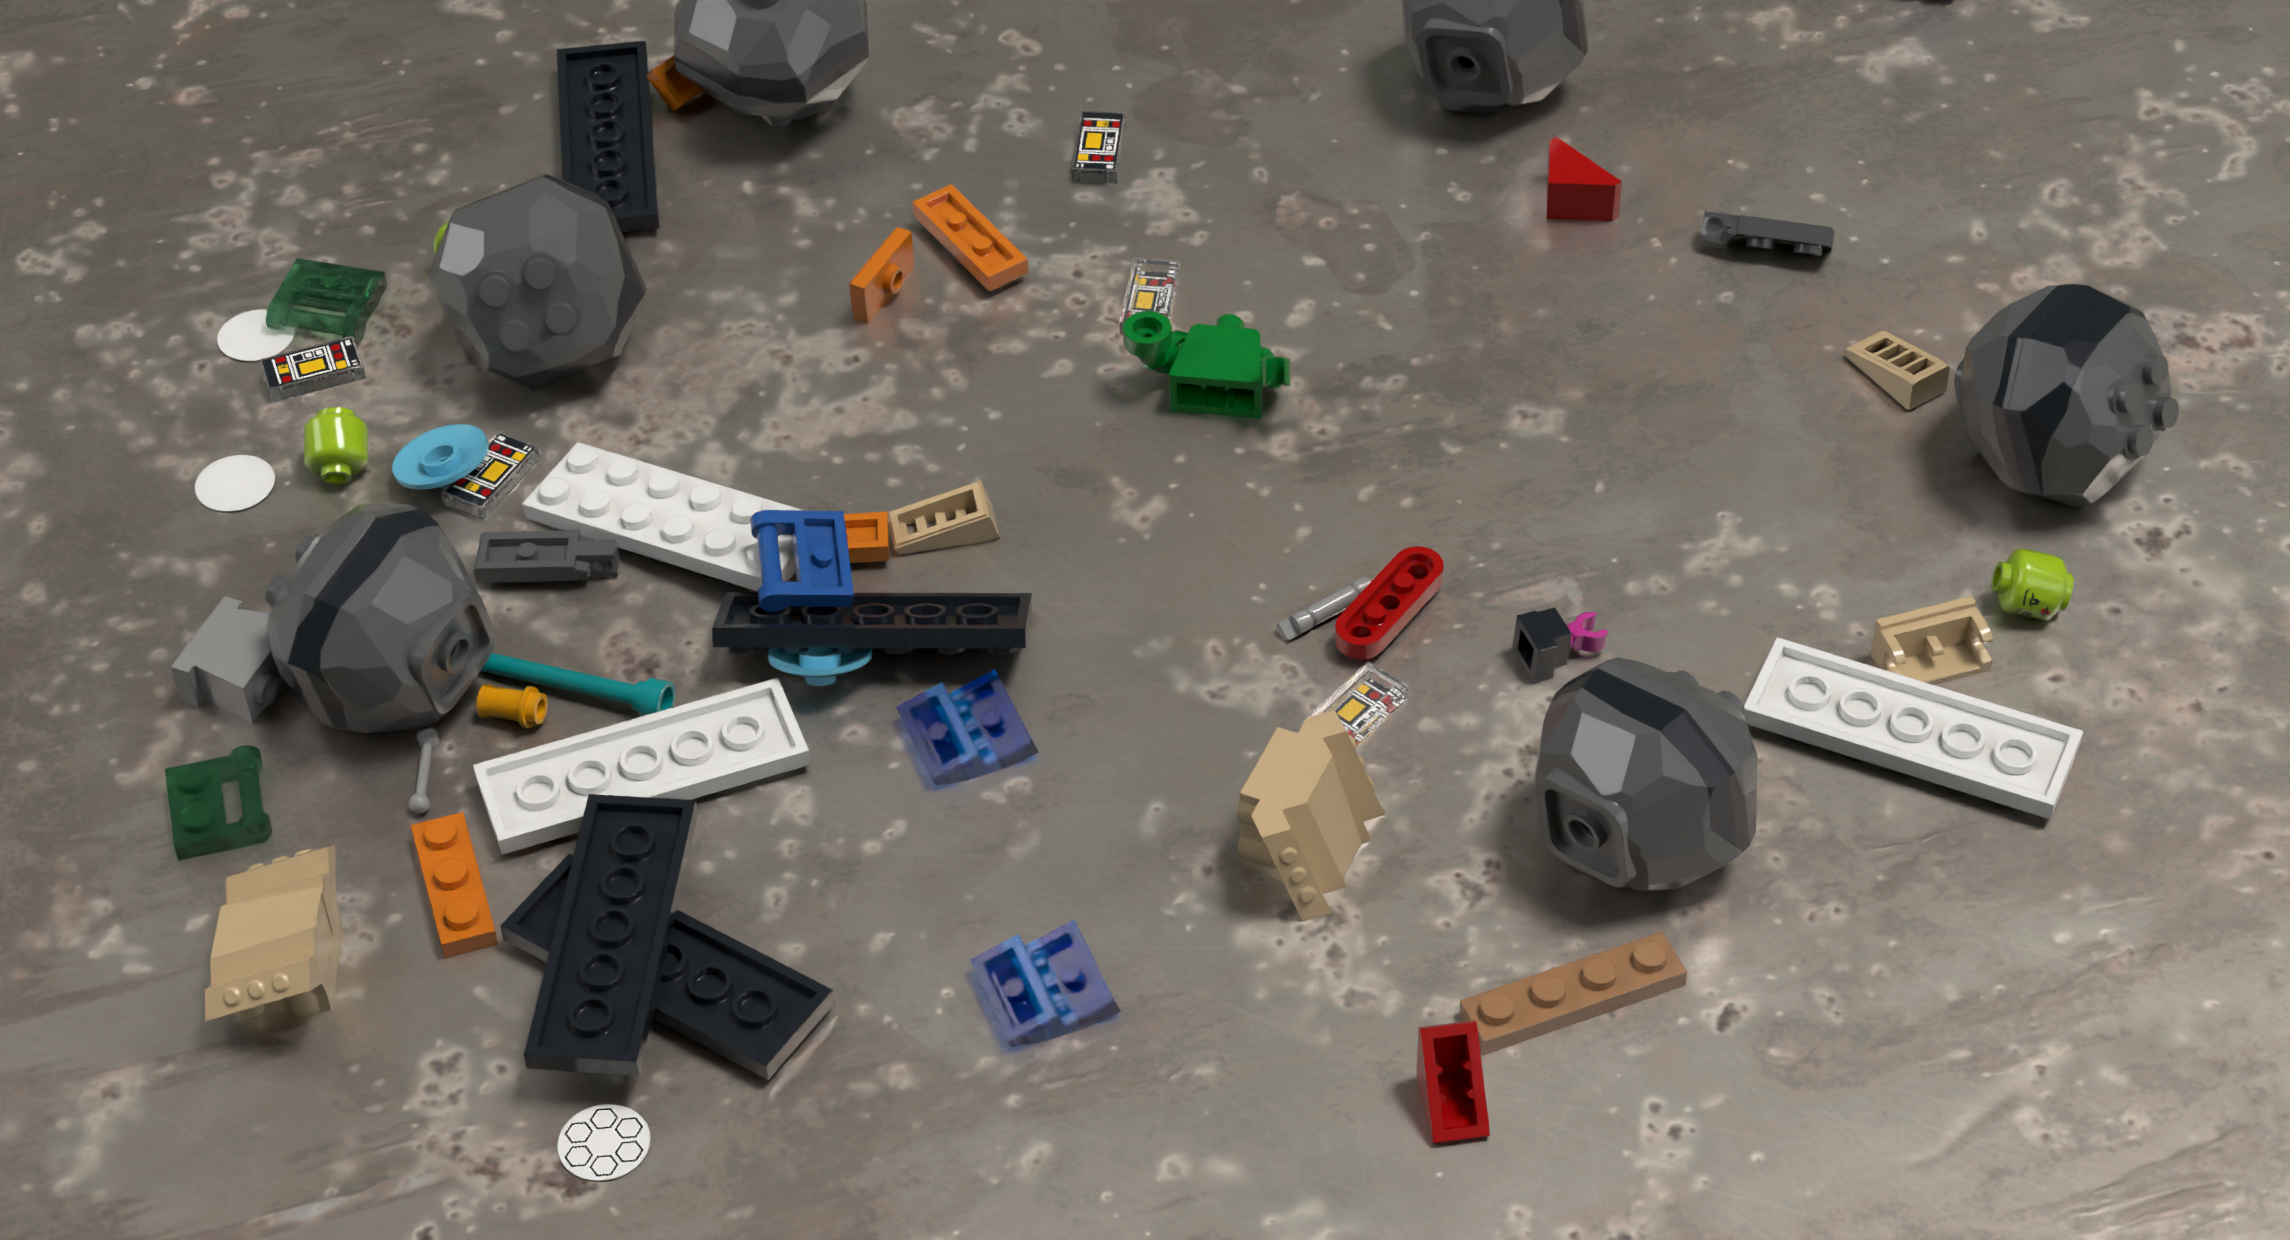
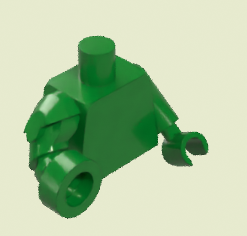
(1209, 367)

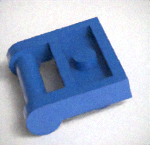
(819, 559)

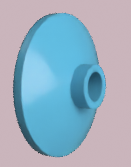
(440, 456)
(818, 665)

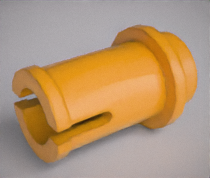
(524, 705)

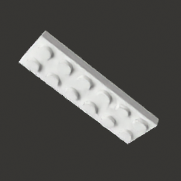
(657, 514)
(1913, 727)
(659, 755)

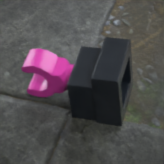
(1544, 640)

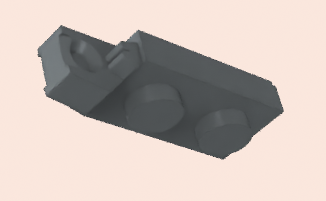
(1764, 232)
(543, 557)

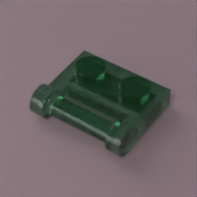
(326, 288)
(200, 806)

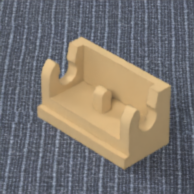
(1934, 642)

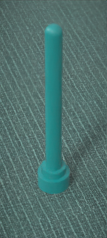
(644, 697)

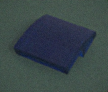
(967, 730)
(1044, 986)

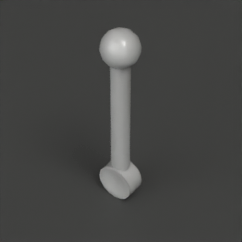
(427, 740)

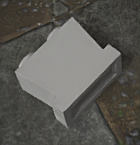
(229, 662)

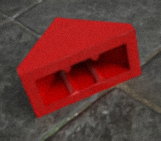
(1579, 186)
(1452, 1081)

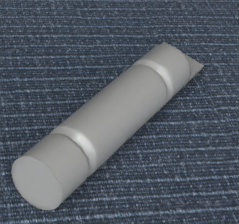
(1321, 610)

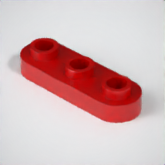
(1367, 624)

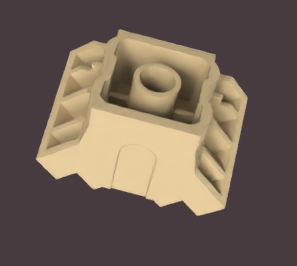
(1307, 811)
(277, 939)

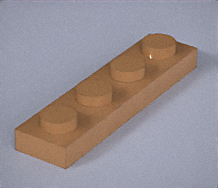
(1574, 992)

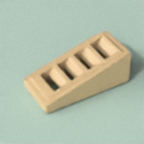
(1914, 383)
(972, 522)

